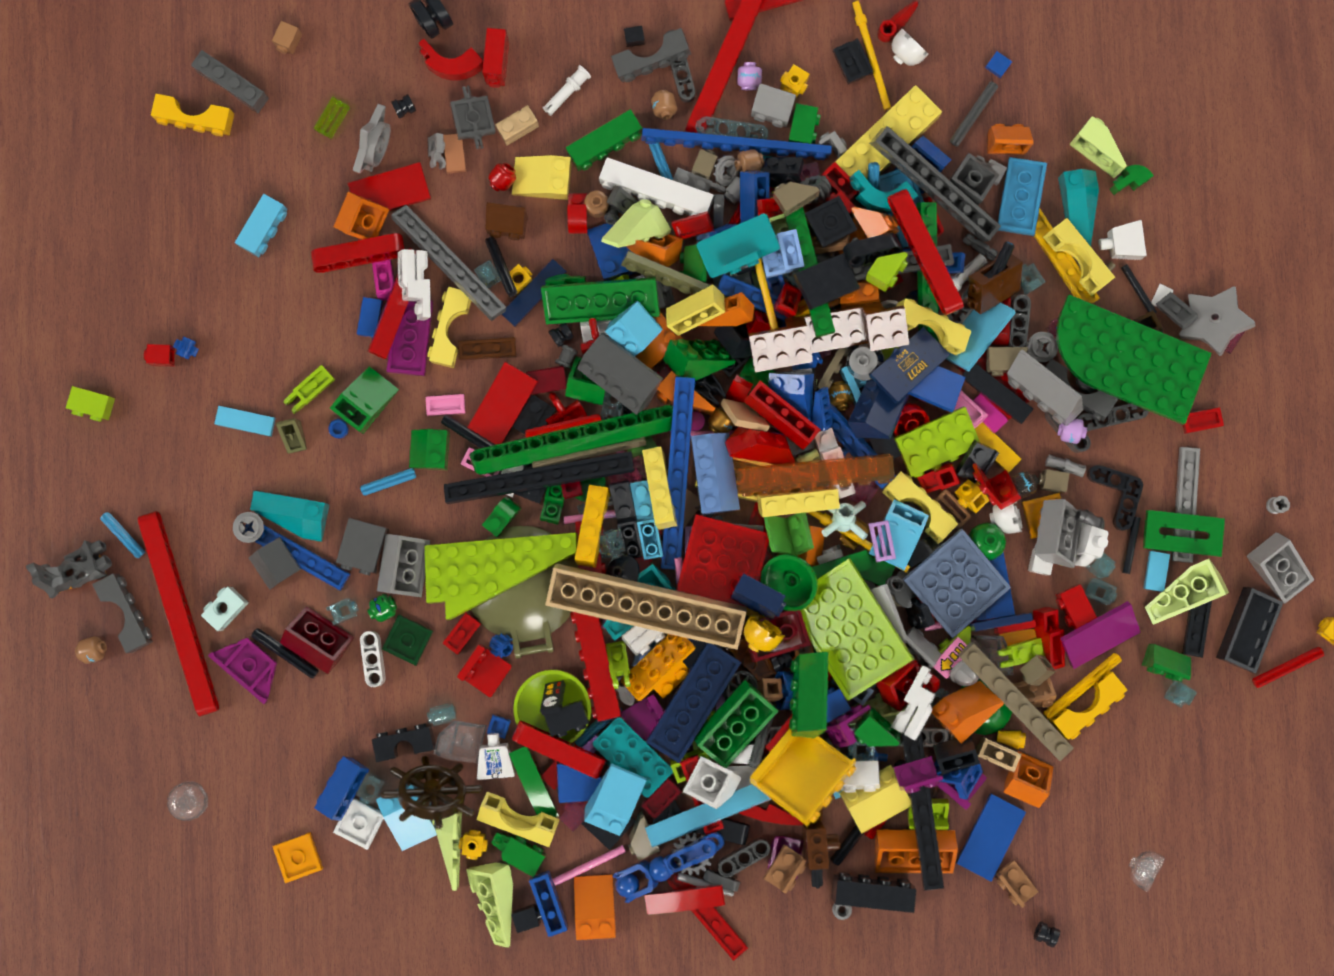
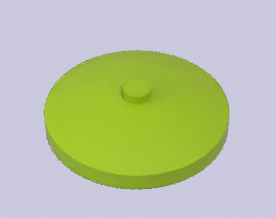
(530, 695)

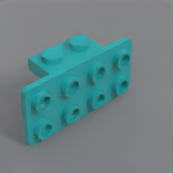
(738, 246)
(629, 751)

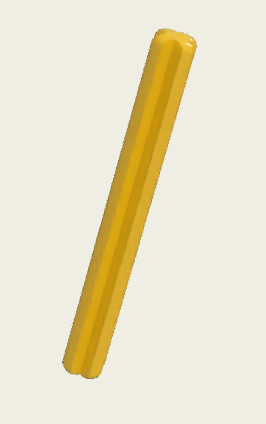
(1082, 686)

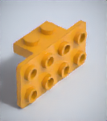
(660, 668)

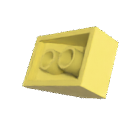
(542, 177)

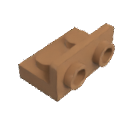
(1041, 695)
(785, 869)
(1016, 883)

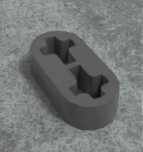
(718, 210)
(717, 879)

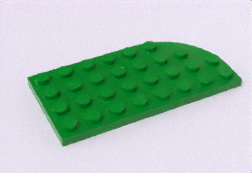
(1130, 359)

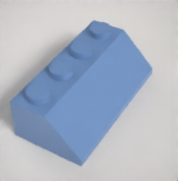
(714, 473)

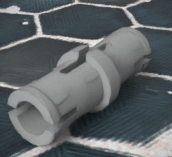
(1065, 465)

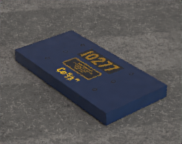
(909, 365)

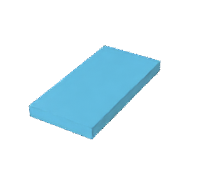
(983, 332)

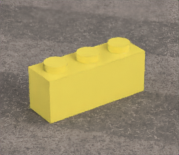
(695, 310)

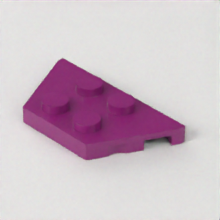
(248, 666)

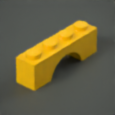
(215, 119)
(590, 531)
(1107, 691)

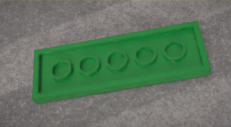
(598, 299)

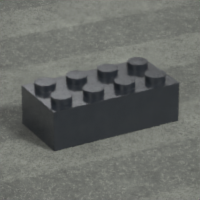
(873, 893)

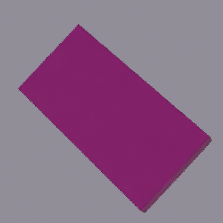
(410, 344)
(1100, 635)

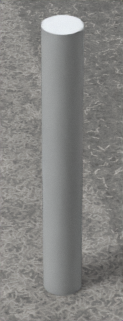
(700, 882)

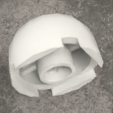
(907, 49)
(1007, 519)

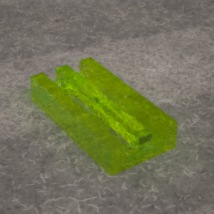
(332, 102)

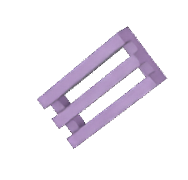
(874, 542)

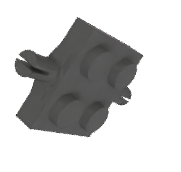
(472, 117)

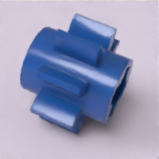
(185, 348)
(501, 645)

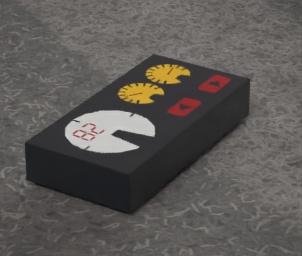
(553, 697)

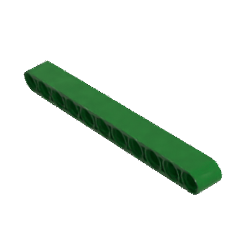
(572, 440)

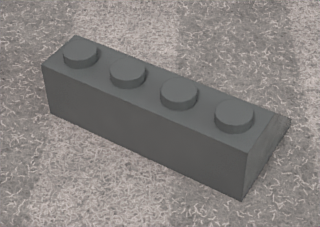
(620, 373)

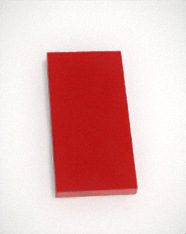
(394, 187)
(503, 404)

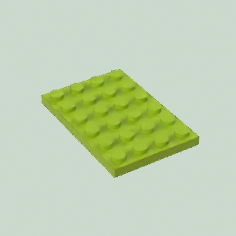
(853, 631)

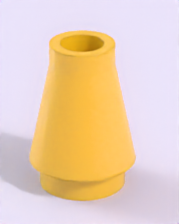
(1012, 738)

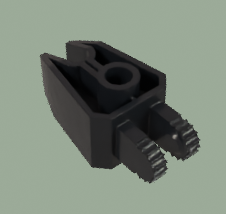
(707, 386)

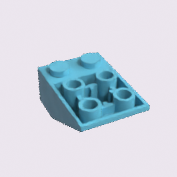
(906, 528)

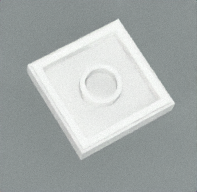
(360, 823)

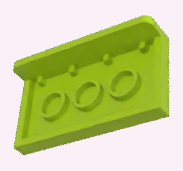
(936, 442)

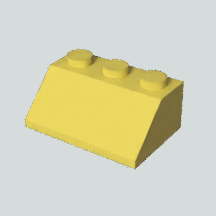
(876, 807)

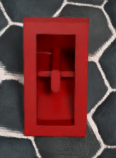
(788, 301)

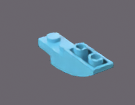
(647, 529)

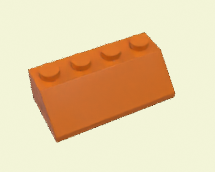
(898, 851)

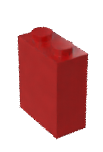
(495, 57)

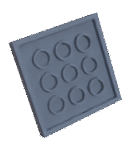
(956, 583)

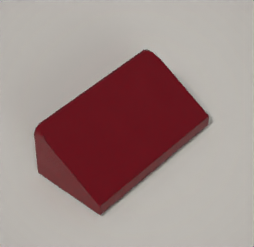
(549, 379)

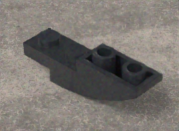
(626, 518)

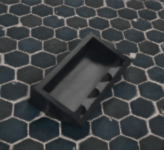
(1249, 629)

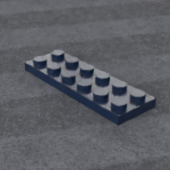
(693, 702)

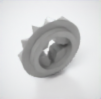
(725, 179)
(1051, 348)
(239, 528)

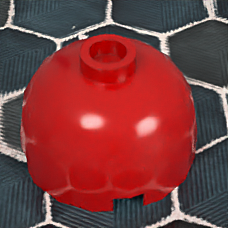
(911, 418)

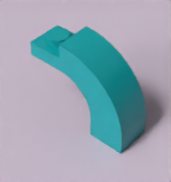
(873, 198)

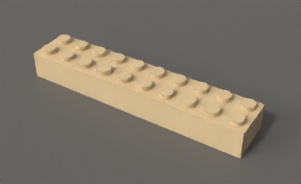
(646, 606)

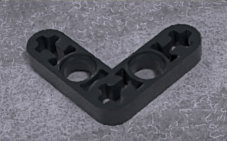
(1124, 487)

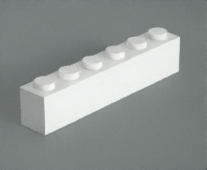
(655, 188)

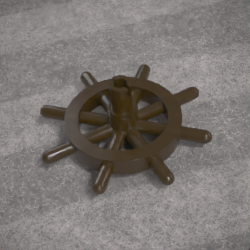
(431, 792)

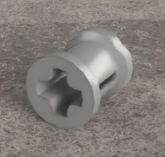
(1281, 500)

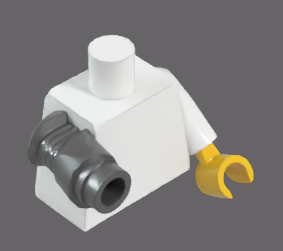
(1091, 539)

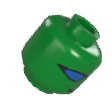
(382, 608)

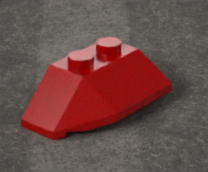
(759, 446)

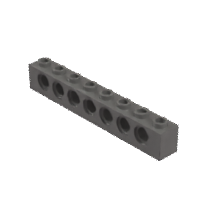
(935, 184)

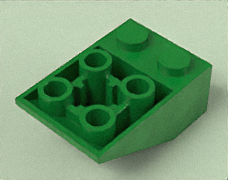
(696, 357)
(364, 400)

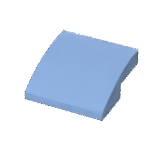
(785, 259)

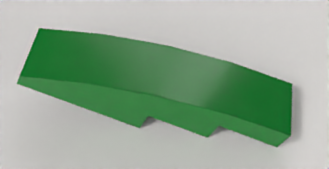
(533, 782)

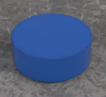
(338, 428)

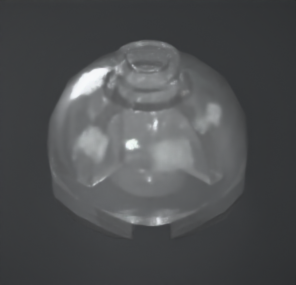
(187, 801)
(1145, 868)

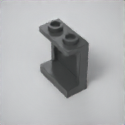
(361, 546)

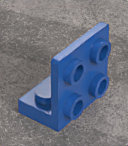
(964, 779)

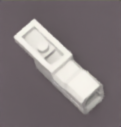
(412, 281)
(829, 449)
(918, 698)

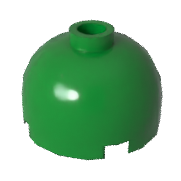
(989, 540)

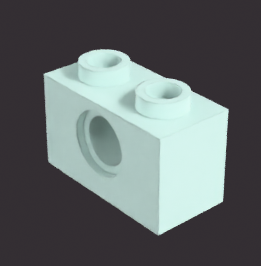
(235, 604)

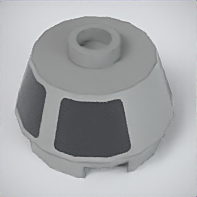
(863, 362)

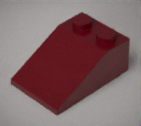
(794, 632)

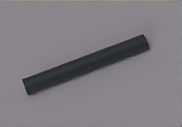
(1138, 289)
(1131, 545)

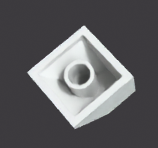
(711, 783)

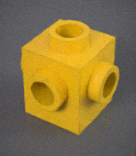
(794, 81)
(971, 496)
(478, 839)

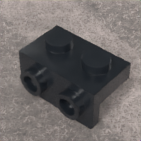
(783, 170)

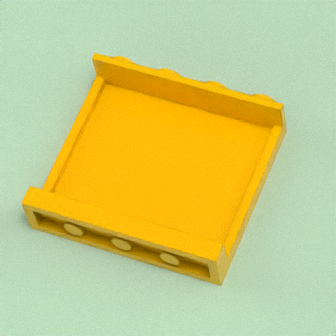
(802, 775)

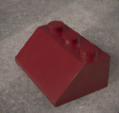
(316, 640)

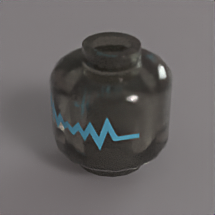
(1025, 483)

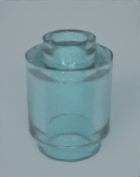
(441, 714)

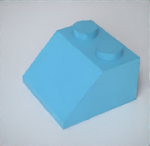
(633, 329)

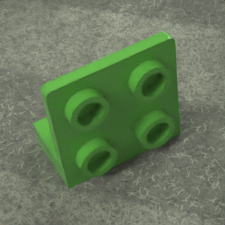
(789, 534)

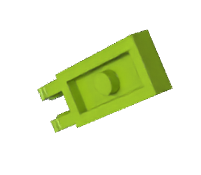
(310, 388)
(1021, 652)
(618, 662)

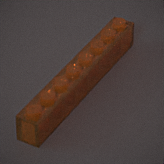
(814, 474)

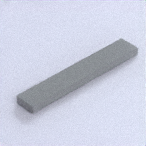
(1186, 493)

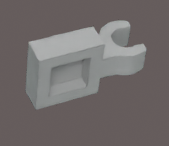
(435, 149)
(830, 554)

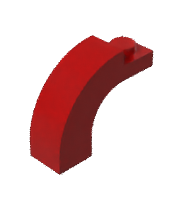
(451, 68)

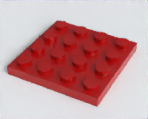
(718, 558)

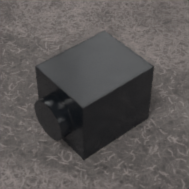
(526, 918)

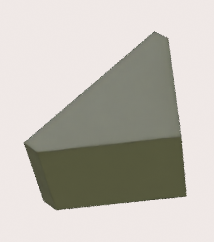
(292, 435)

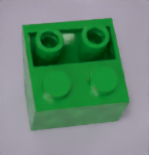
(1168, 662)

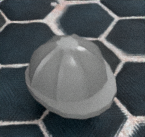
(963, 674)

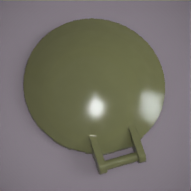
(523, 608)

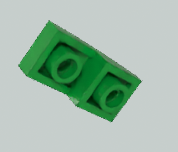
(552, 505)

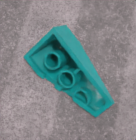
(1079, 199)
(296, 515)
(650, 576)

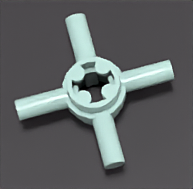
(844, 520)

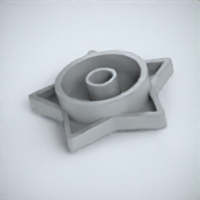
(373, 141)
(1216, 332)

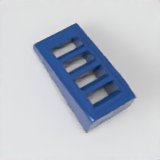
(822, 410)

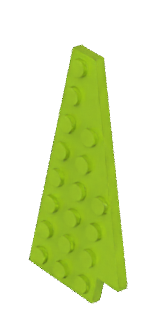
(479, 570)

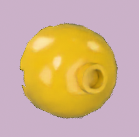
(761, 634)

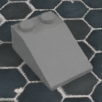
(1280, 567)

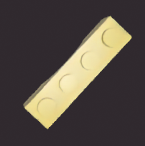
(1093, 270)
(455, 305)
(951, 335)
(659, 489)
(904, 490)
(798, 502)
(535, 828)

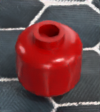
(502, 177)

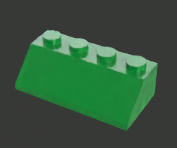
(809, 695)
(735, 724)

